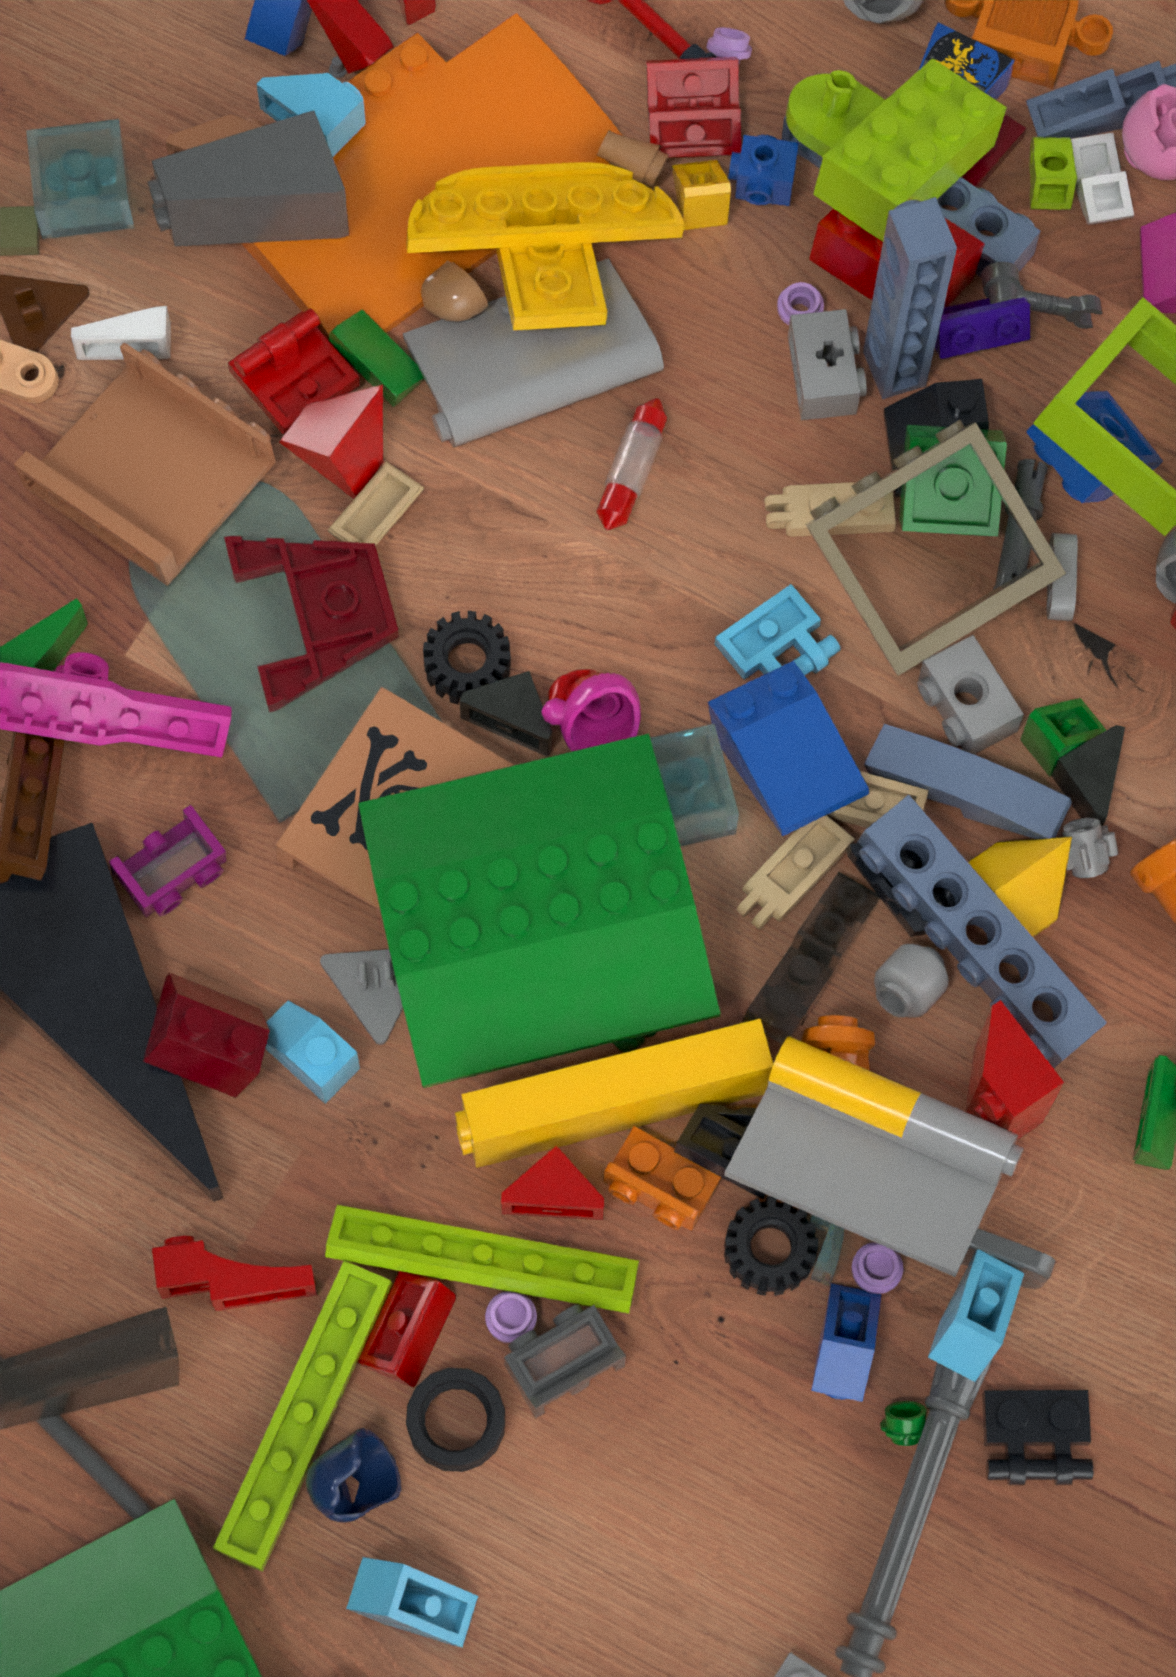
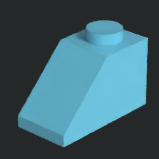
(336, 104)
(311, 1050)
(977, 1316)
(412, 1601)

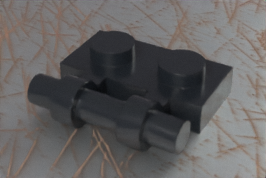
(1037, 1419)

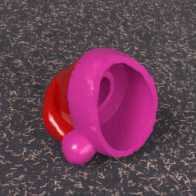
(593, 708)

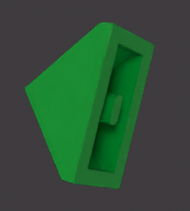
(1058, 730)

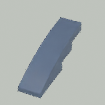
(1096, 102)
(968, 782)

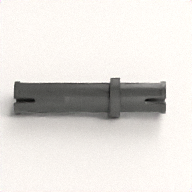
(1015, 547)

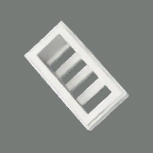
(141, 330)

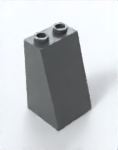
(252, 188)

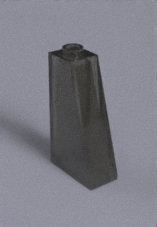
(90, 1369)

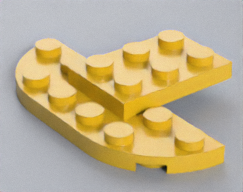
(543, 231)

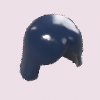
(366, 1460)

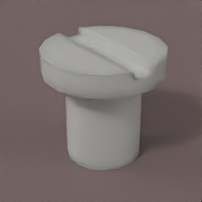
(337, 68)

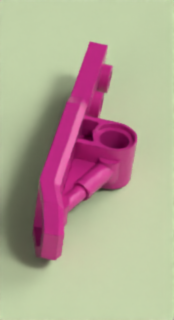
(87, 708)

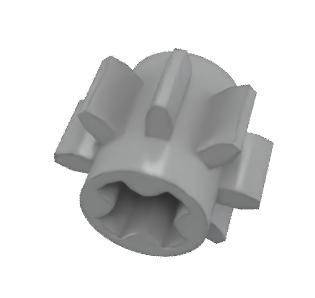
(1089, 847)

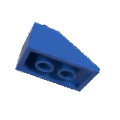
(786, 748)

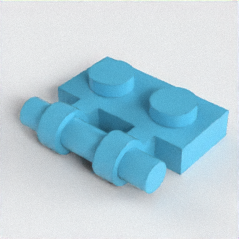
(773, 629)

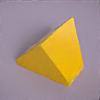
(1027, 878)

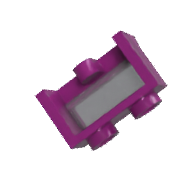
(171, 865)

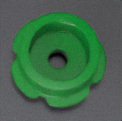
(904, 1422)

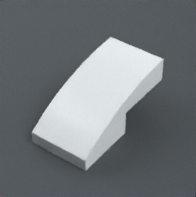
(1100, 183)

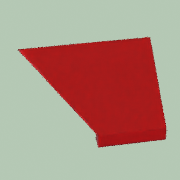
(341, 438)

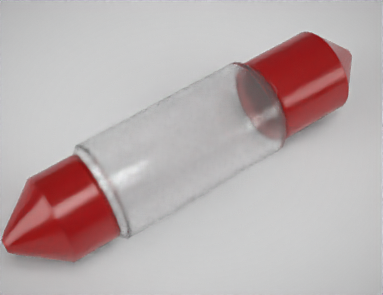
(632, 464)

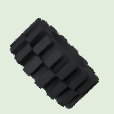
(462, 631)
(764, 1276)

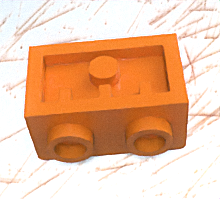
(661, 1180)

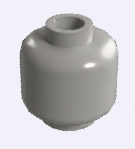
(911, 981)

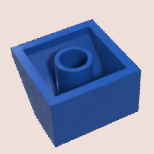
(1076, 479)

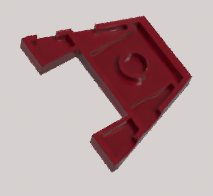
(337, 603)

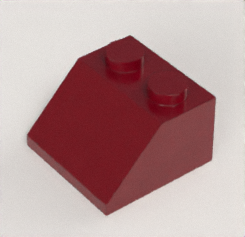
(207, 1036)

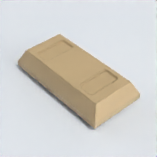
(376, 507)

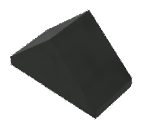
(509, 710)
(1090, 772)

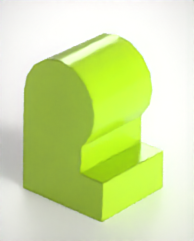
(1052, 173)

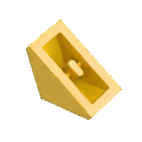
(702, 194)

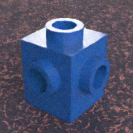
(764, 170)

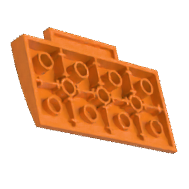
(425, 120)

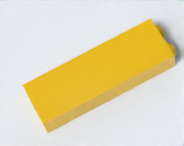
(614, 1093)

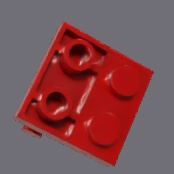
(292, 369)

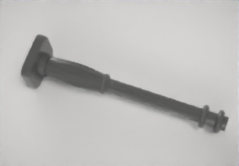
(948, 1404)

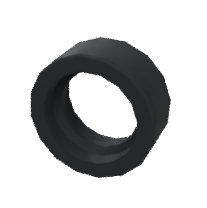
(459, 1380)

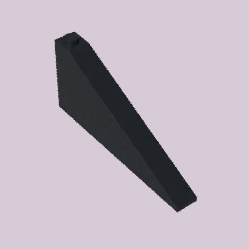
(85, 991)

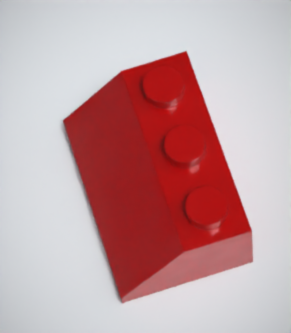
(1010, 1076)

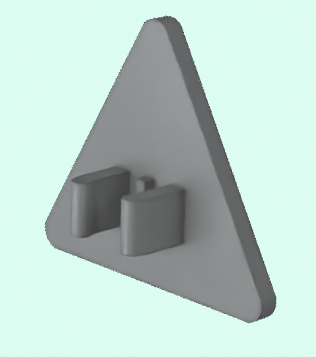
(368, 987)

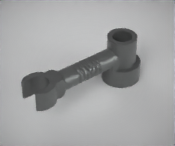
(1002, 283)

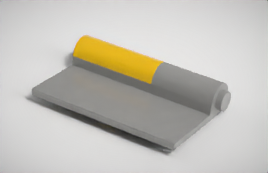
(873, 1156)

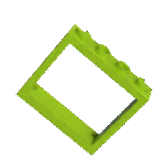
(1095, 448)

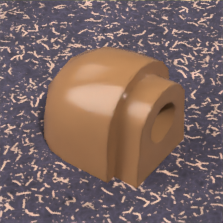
(452, 294)

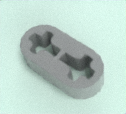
(1062, 592)

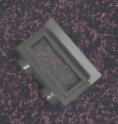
(562, 1357)

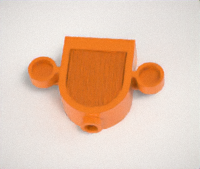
(1035, 33)

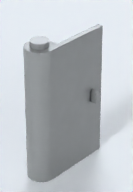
(502, 377)

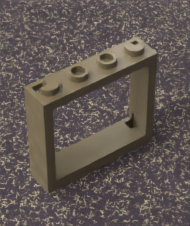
(980, 611)

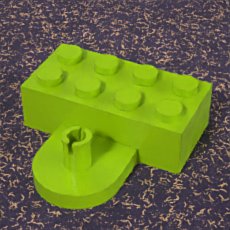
(892, 147)

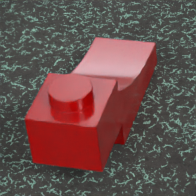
(188, 1268)

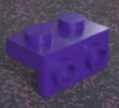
(982, 326)

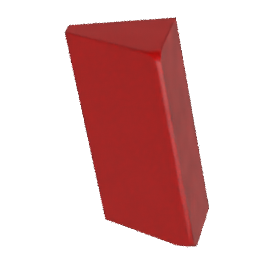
(407, 1328)

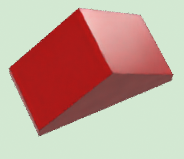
(553, 1190)

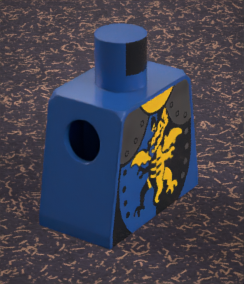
(970, 60)

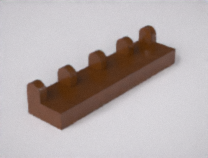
(29, 804)

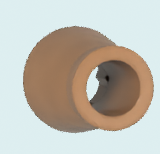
(634, 155)

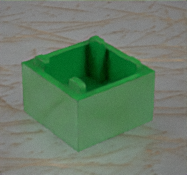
(953, 493)

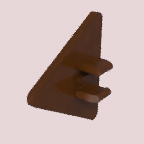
(37, 308)

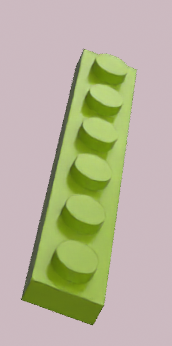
(482, 1258)
(302, 1416)

